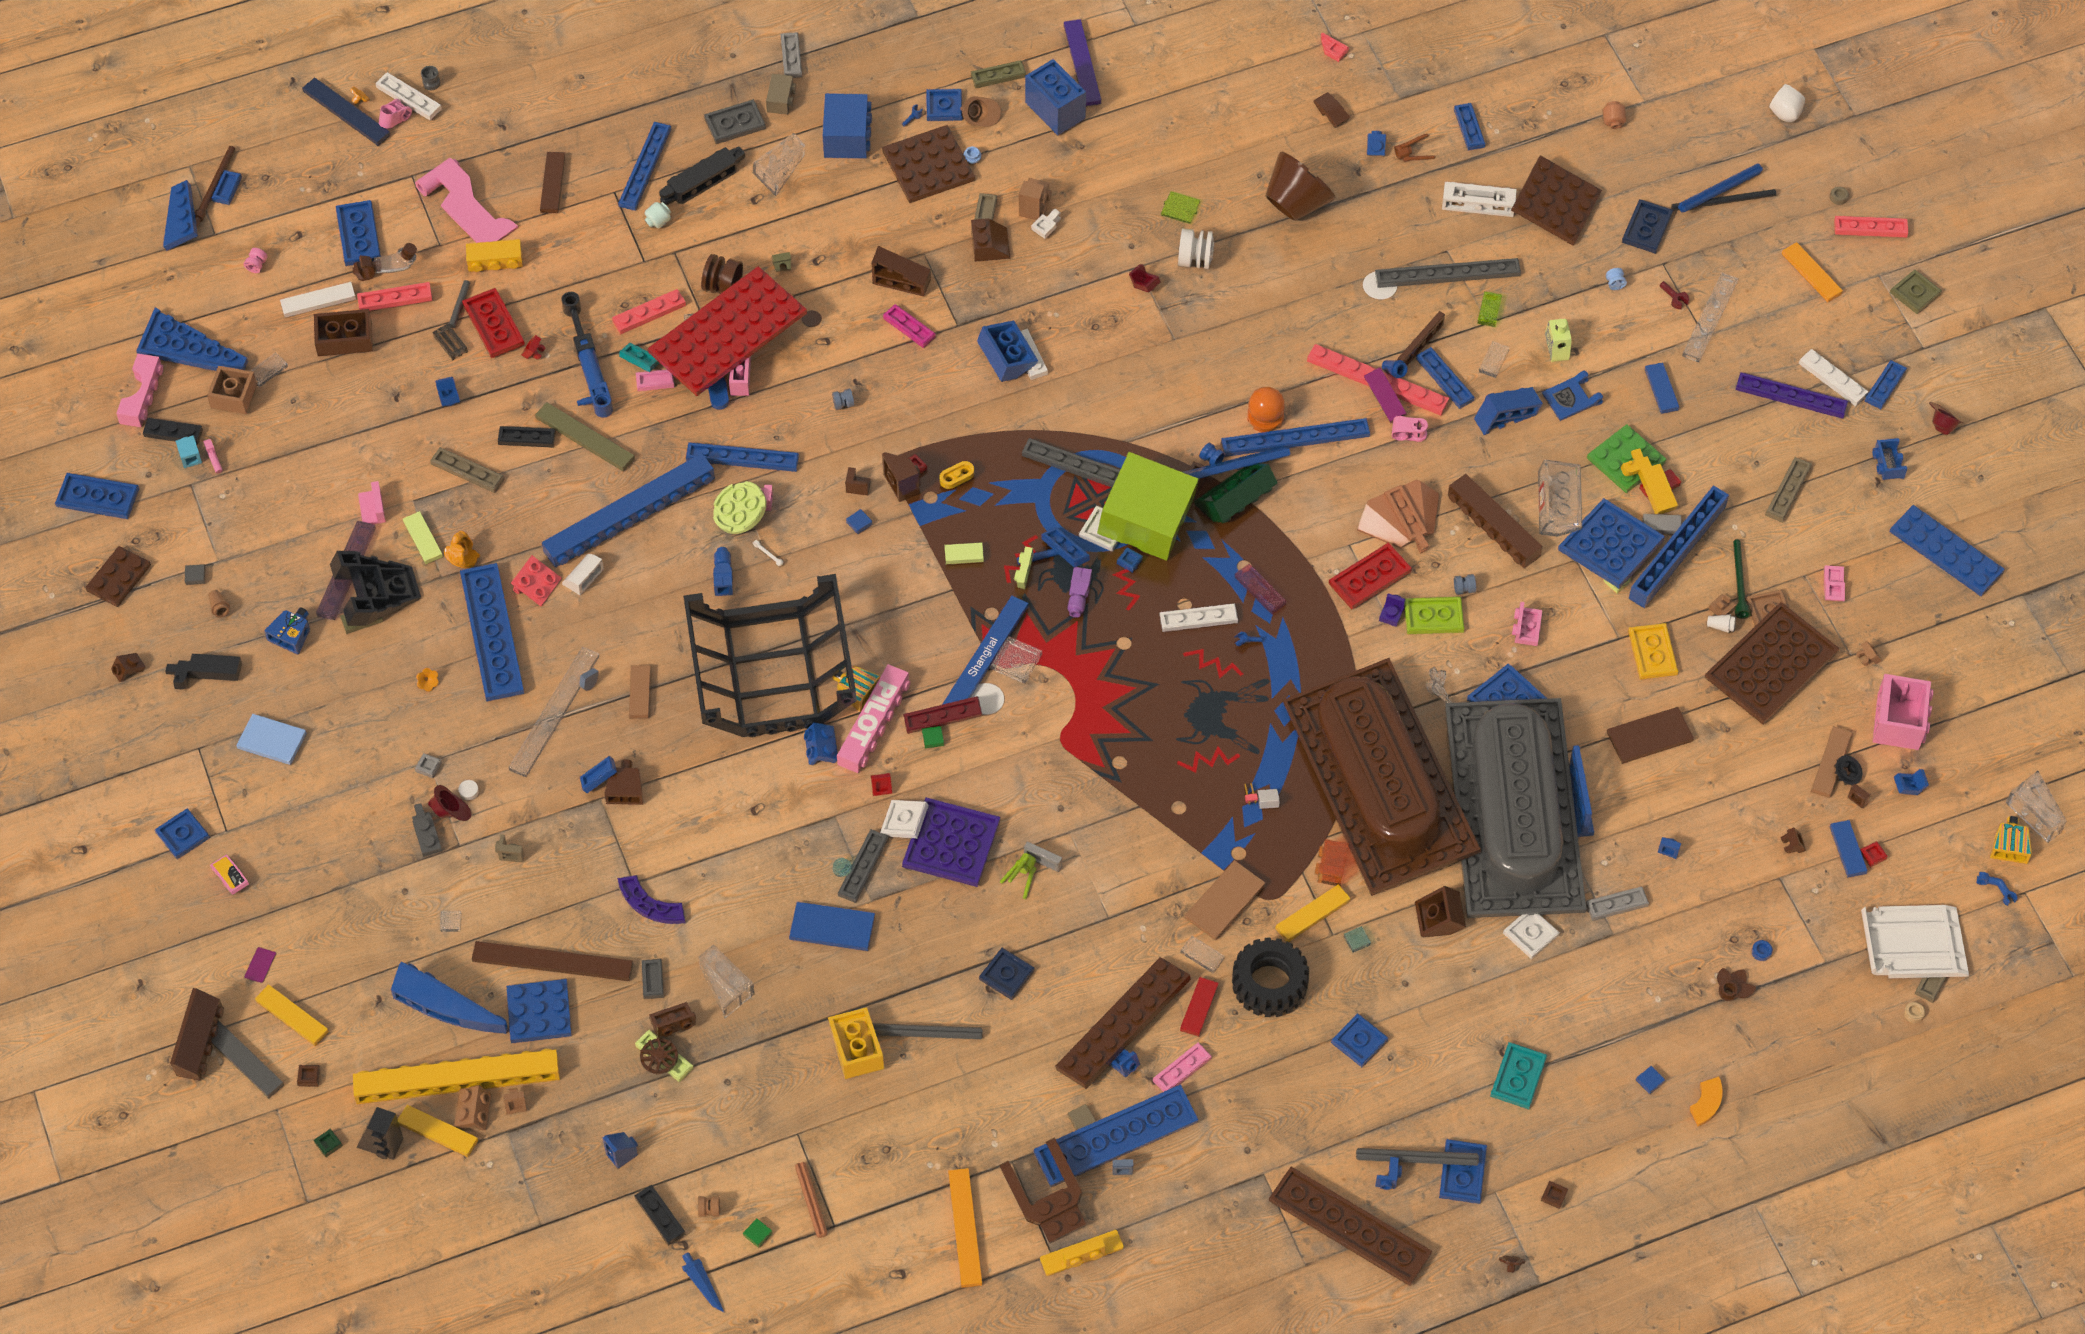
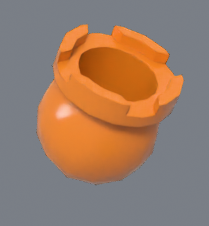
(1266, 409)

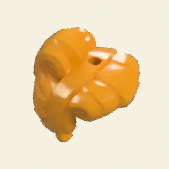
(460, 551)

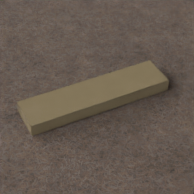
(467, 470)
(1788, 489)

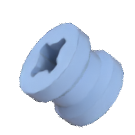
(1616, 279)

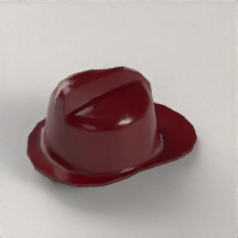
(1944, 420)
(448, 805)

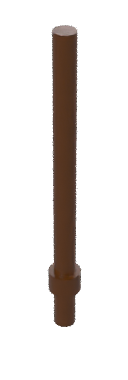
(200, 212)

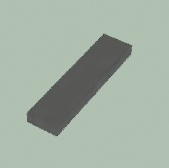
(863, 866)

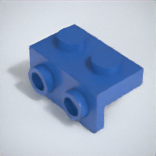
(820, 743)

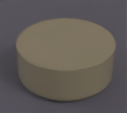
(1839, 195)

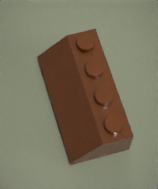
(196, 1035)

